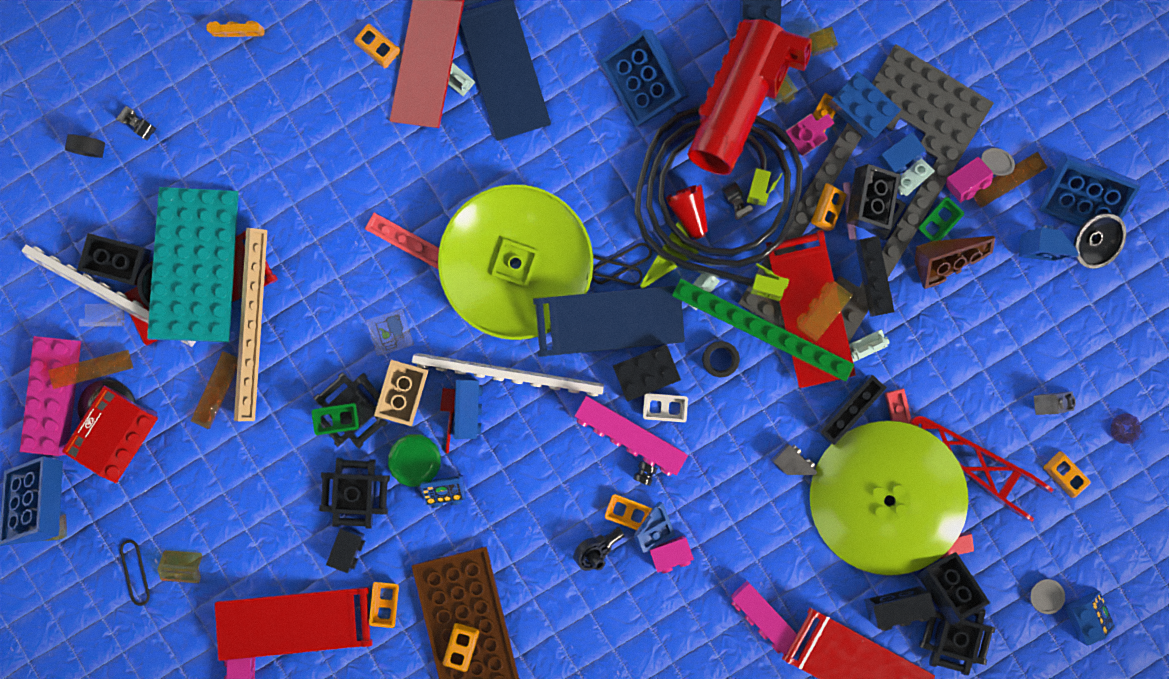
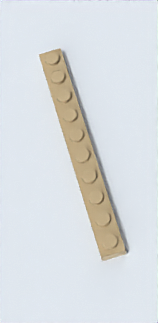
(250, 324)

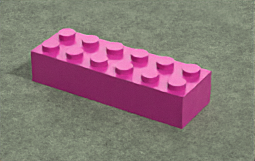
(48, 409)
(631, 435)

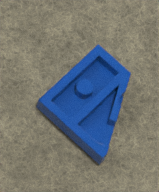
(654, 529)

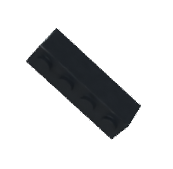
(874, 276)
(851, 409)

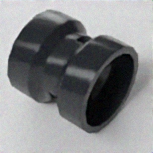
(642, 477)

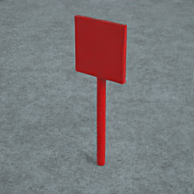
(447, 404)

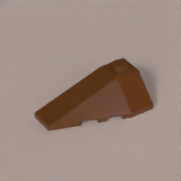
(944, 257)

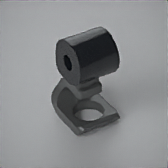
(141, 127)
(733, 195)

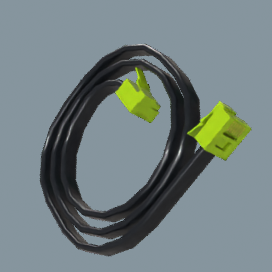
(760, 285)

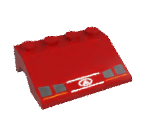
(110, 434)

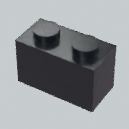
(346, 549)

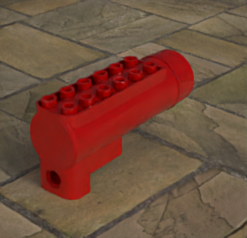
(748, 74)

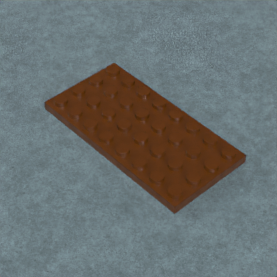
(465, 592)

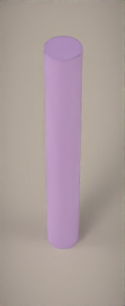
(851, 228)

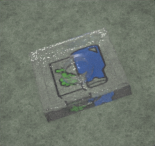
(390, 332)

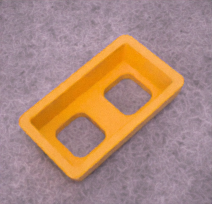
(371, 48)
(825, 204)
(1064, 481)
(626, 518)
(377, 602)
(467, 651)

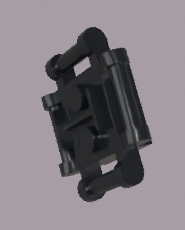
(364, 407)
(353, 493)
(958, 642)

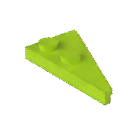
(660, 266)

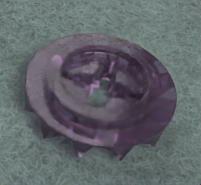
(1118, 429)

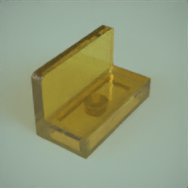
(180, 566)

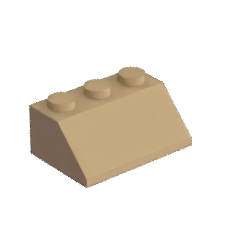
(401, 392)

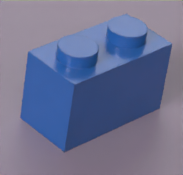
(900, 154)

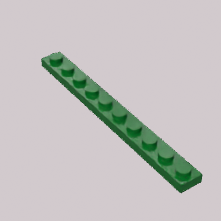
(763, 330)

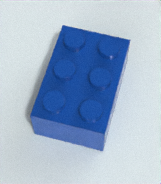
(864, 107)

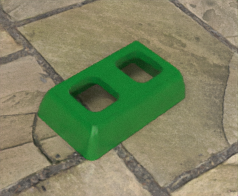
(944, 226)
(335, 412)

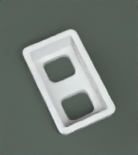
(664, 414)

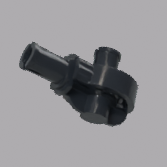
(596, 550)

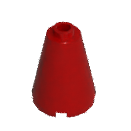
(690, 210)

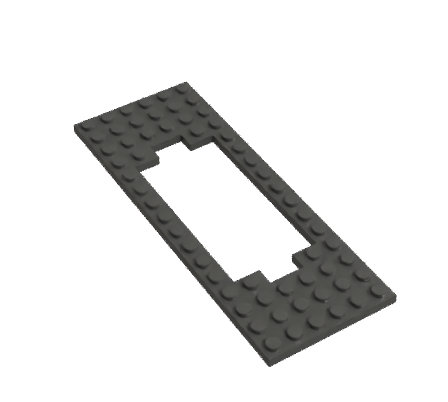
(931, 104)

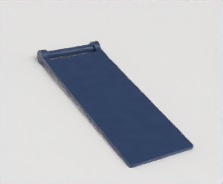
(504, 68)
(610, 320)

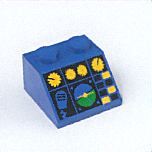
(443, 491)
(1090, 618)

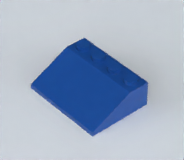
(644, 77)
(1086, 189)
(31, 501)

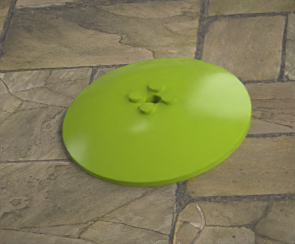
(505, 226)
(882, 462)

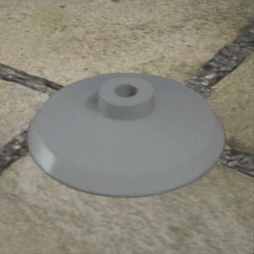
(998, 161)
(1047, 596)

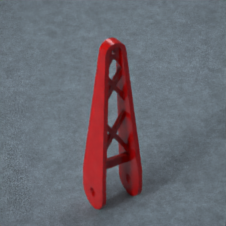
(991, 490)

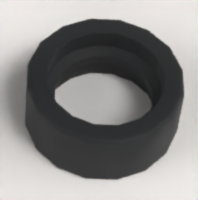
(84, 146)
(735, 359)

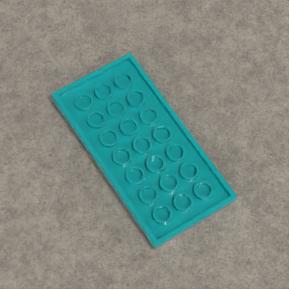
(193, 265)

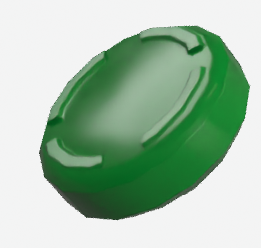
(414, 460)

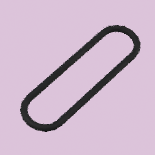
(617, 256)
(620, 264)
(127, 575)

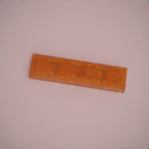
(1002, 184)
(90, 369)
(215, 390)

